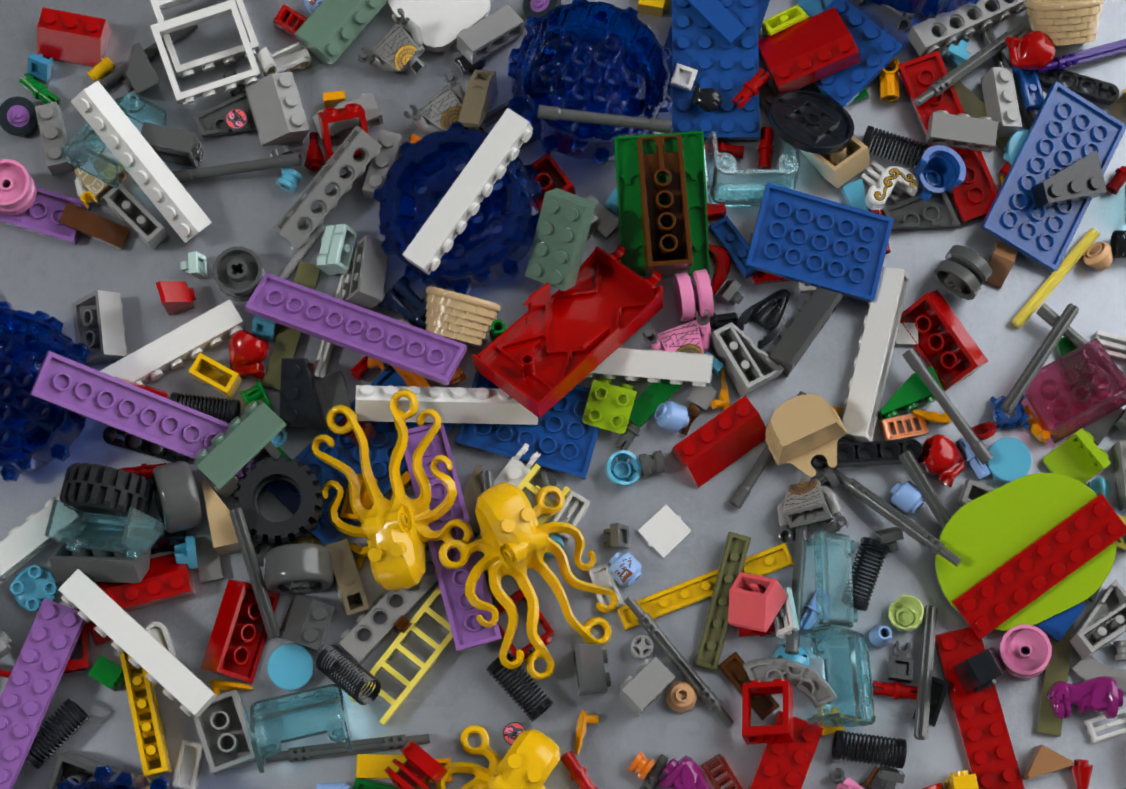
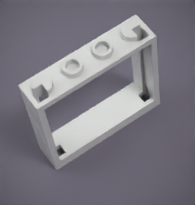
(193, 18)
(205, 63)

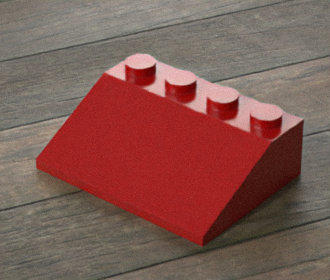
(808, 51)

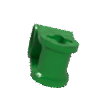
(257, 393)

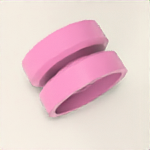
(16, 188)
(693, 295)
(1037, 646)

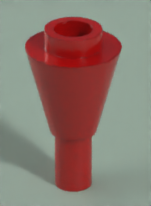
(314, 158)
(1081, 773)

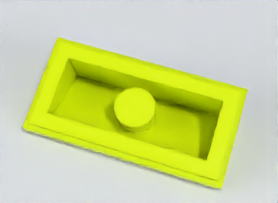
(783, 20)

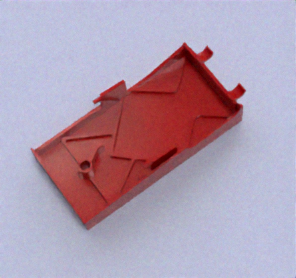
(570, 331)

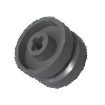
(228, 269)
(963, 272)

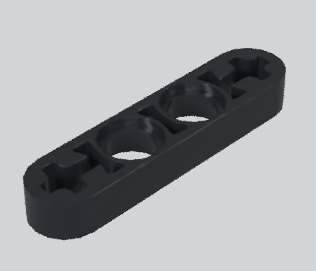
(1077, 82)
(144, 449)

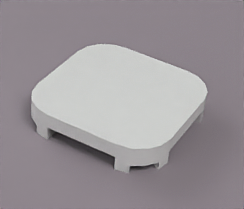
(441, 19)

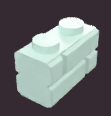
(336, 249)

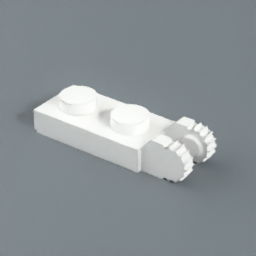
(516, 470)

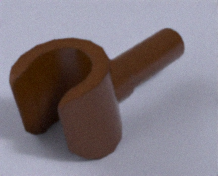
(693, 412)
(402, 624)
(868, 781)

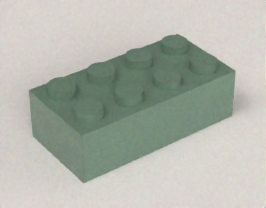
(560, 239)

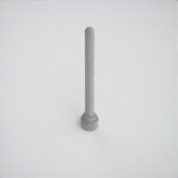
(300, 254)

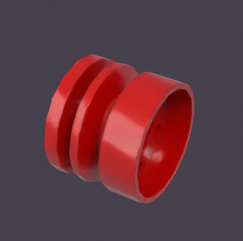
(416, 769)

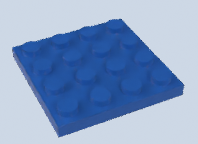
(875, 52)

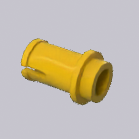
(101, 69)

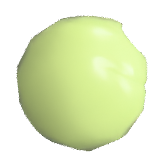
(906, 613)

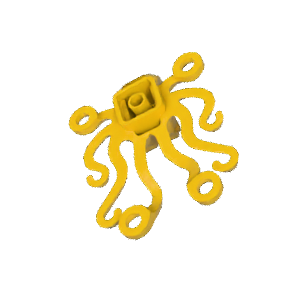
(397, 526)
(510, 546)
(523, 766)

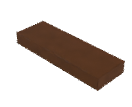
(94, 225)
(734, 671)

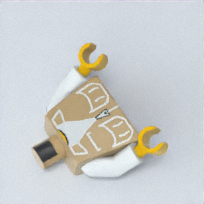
(91, 188)

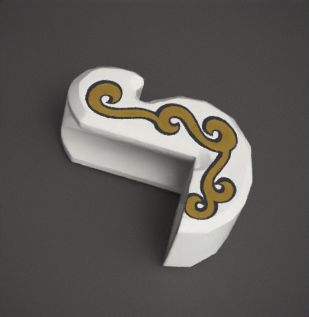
(284, 60)
(889, 178)

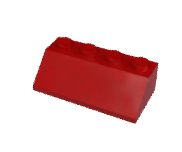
(943, 340)
(720, 441)
(161, 584)
(237, 634)

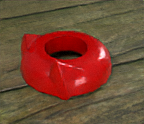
(985, 430)

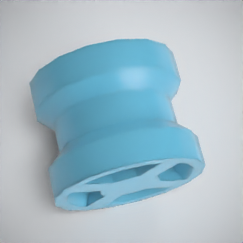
(289, 179)

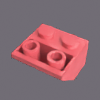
(754, 601)

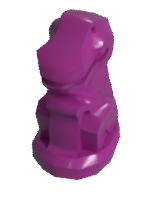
(1094, 694)
(683, 775)

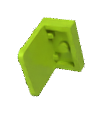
(609, 405)
(1077, 457)

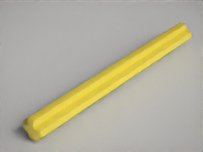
(1055, 278)

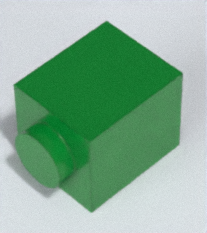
(107, 673)

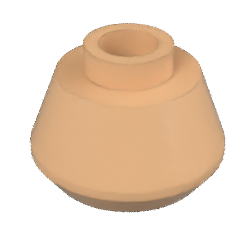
(1099, 256)
(674, 698)

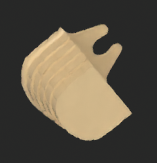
(1065, 20)
(459, 315)
(803, 430)

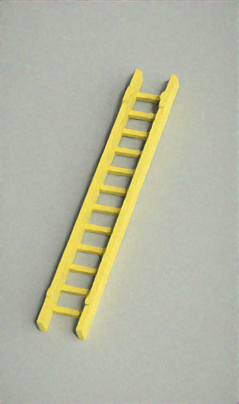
(426, 608)

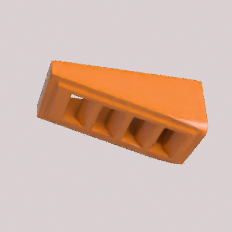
(886, 430)

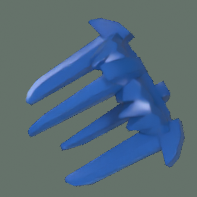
(1003, 421)

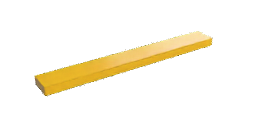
(702, 586)

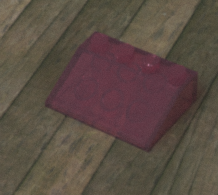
(1077, 390)

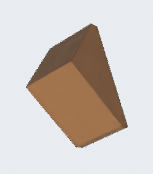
(1001, 264)
(1045, 761)

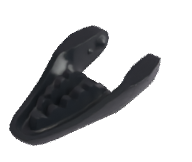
(768, 314)

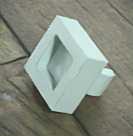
(195, 265)

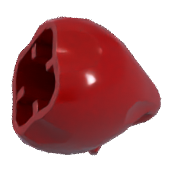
(1030, 51)
(247, 353)
(942, 458)

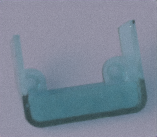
(87, 148)
(745, 186)
(101, 532)
(833, 579)
(847, 673)
(298, 717)

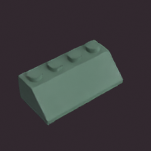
(336, 26)
(238, 443)

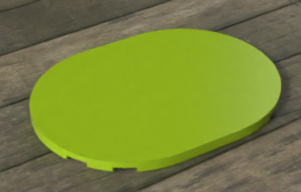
(1007, 521)

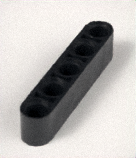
(876, 450)

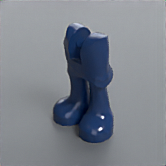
(391, 300)

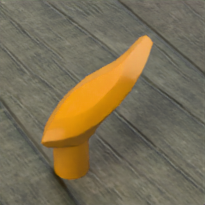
(724, 397)
(933, 416)
(1036, 426)
(217, 685)
(580, 731)

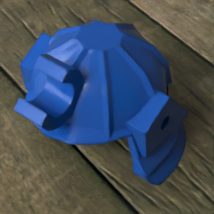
(939, 170)

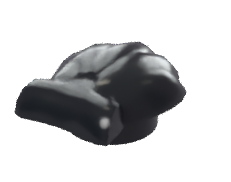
(465, 66)
(706, 99)

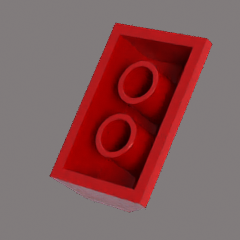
(72, 37)

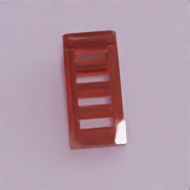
(713, 763)

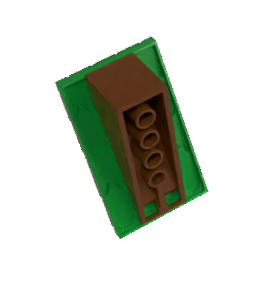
(662, 203)

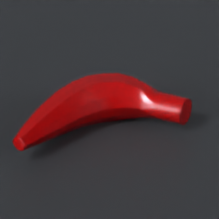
(722, 266)

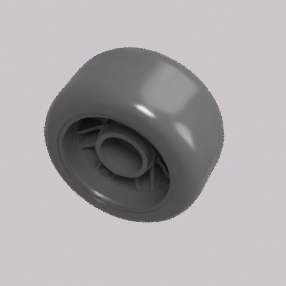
(176, 496)
(298, 568)

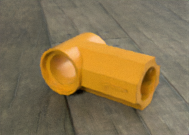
(889, 82)

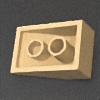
(841, 165)
(220, 522)

